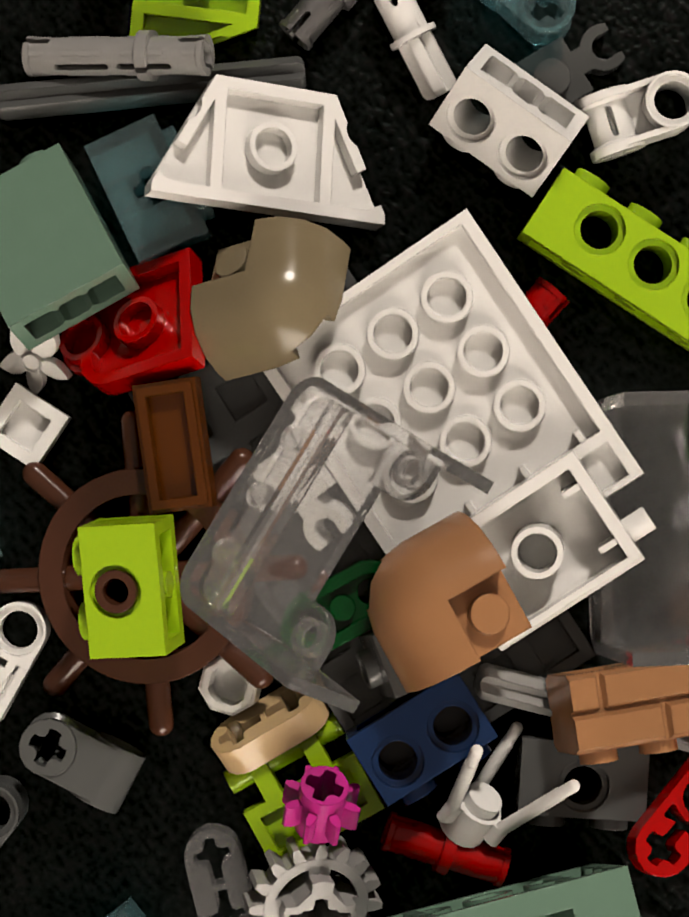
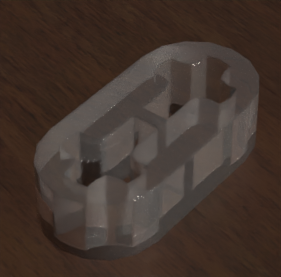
(201, 876)

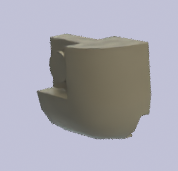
(269, 295)

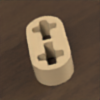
(267, 729)

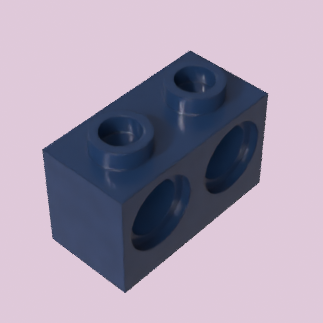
(412, 722)

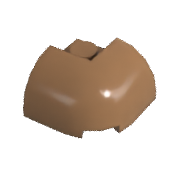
(442, 602)

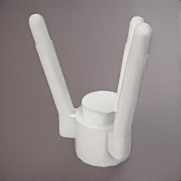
(475, 809)

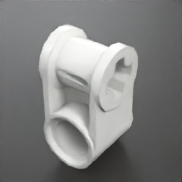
(632, 115)

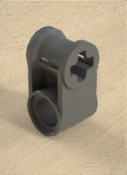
(93, 768)

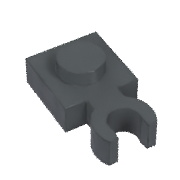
(567, 70)

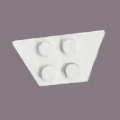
(268, 155)

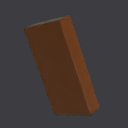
(174, 445)

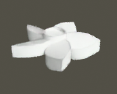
(36, 362)

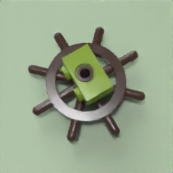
(128, 582)

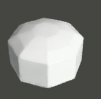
(226, 689)

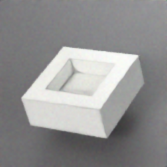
(29, 425)

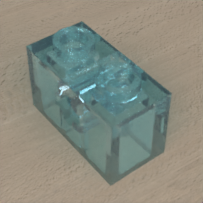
(122, 166)

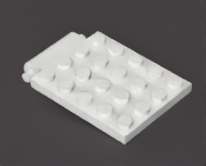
(473, 369)

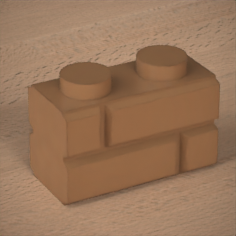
(618, 708)

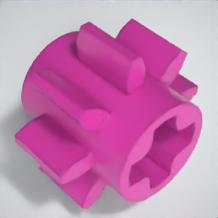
(321, 805)

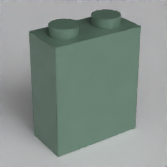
(54, 250)

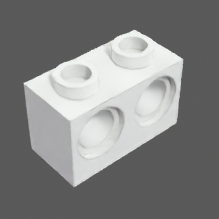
(517, 108)

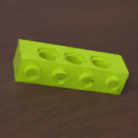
(610, 271)

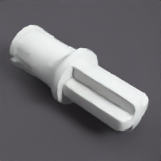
(417, 46)

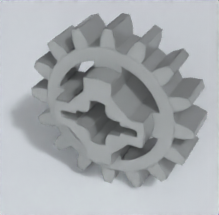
(302, 883)

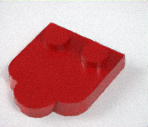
(143, 334)

